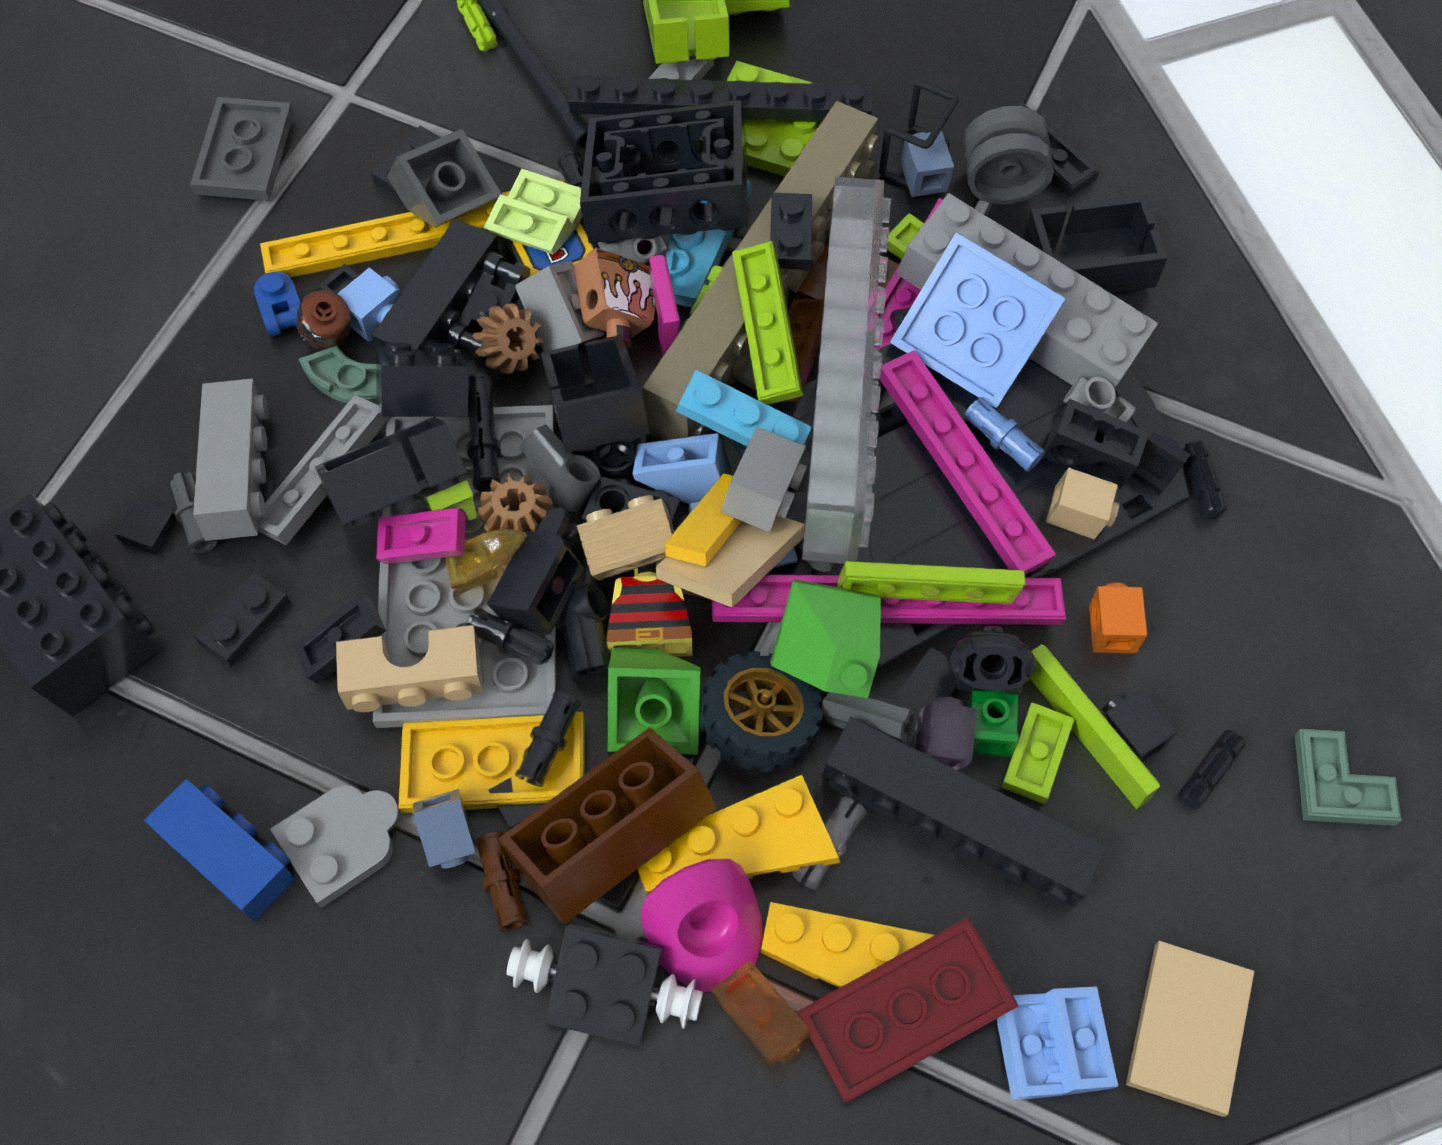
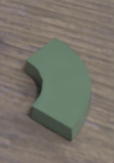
(340, 375)

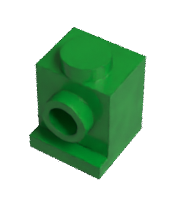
(995, 735)

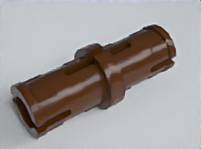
(501, 882)

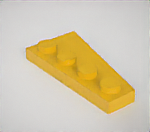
(761, 833)
(832, 945)

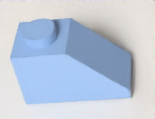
(682, 465)

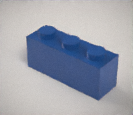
(222, 848)

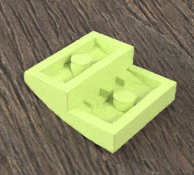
(537, 212)

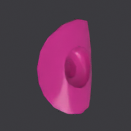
(704, 922)

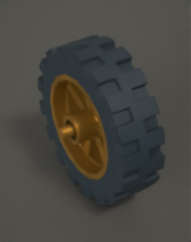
(764, 684)

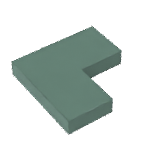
(1332, 792)

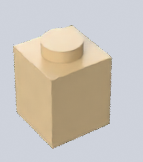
(1083, 504)

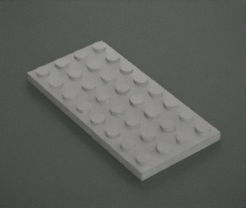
(420, 597)

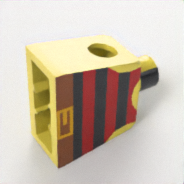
(649, 615)

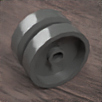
(1008, 155)

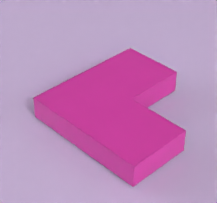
(665, 302)

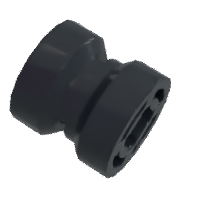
(615, 460)

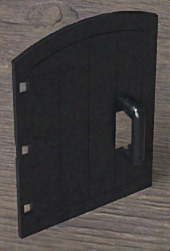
(924, 519)

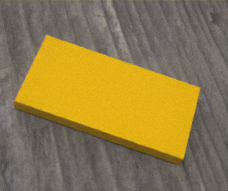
(480, 755)

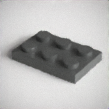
(242, 148)

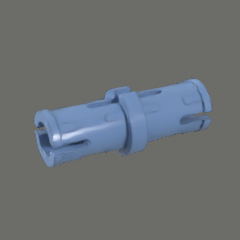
(1004, 434)

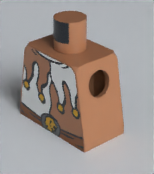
(614, 294)

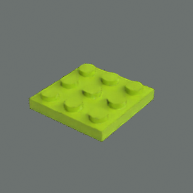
(772, 143)

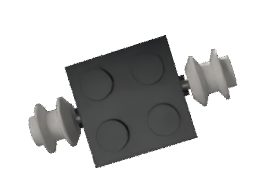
(604, 984)

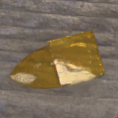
(482, 558)

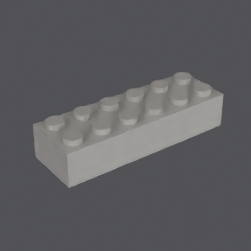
(1093, 328)

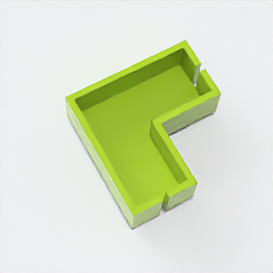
(696, 26)

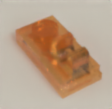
(761, 1013)

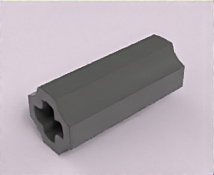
(883, 714)

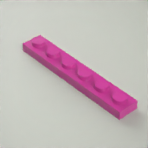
(965, 464)

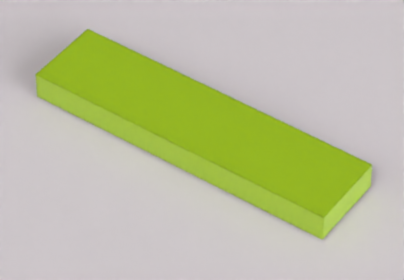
(767, 323)
(932, 582)
(1093, 729)

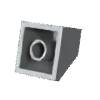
(443, 179)

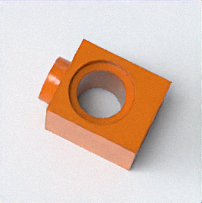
(1117, 619)

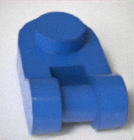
(277, 294)

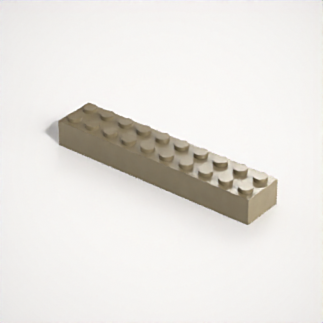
(716, 333)

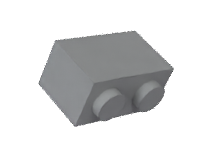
(763, 479)

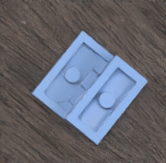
(1056, 1044)

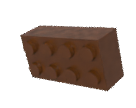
(608, 824)

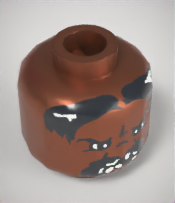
(323, 319)

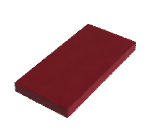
(907, 1009)

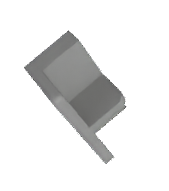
(556, 306)

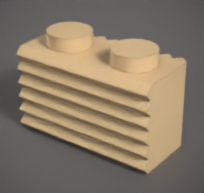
(626, 538)

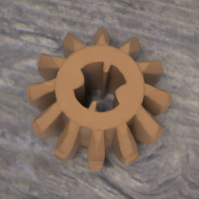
(496, 344)
(504, 498)

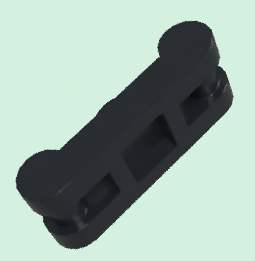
(486, 296)

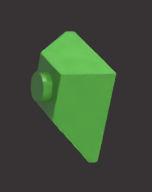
(830, 638)
(653, 692)

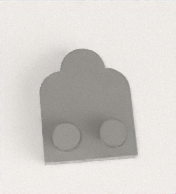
(339, 839)

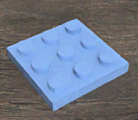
(978, 319)

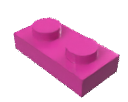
(421, 536)

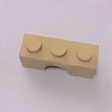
(447, 671)

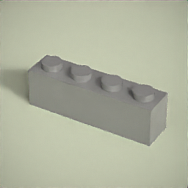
(230, 460)

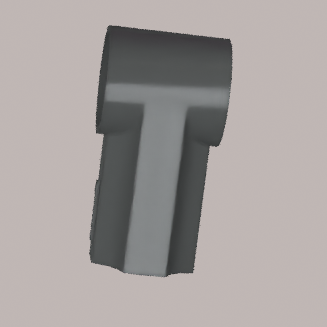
(570, 475)

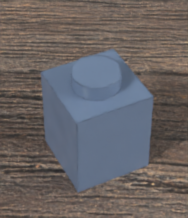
(927, 169)
(444, 829)

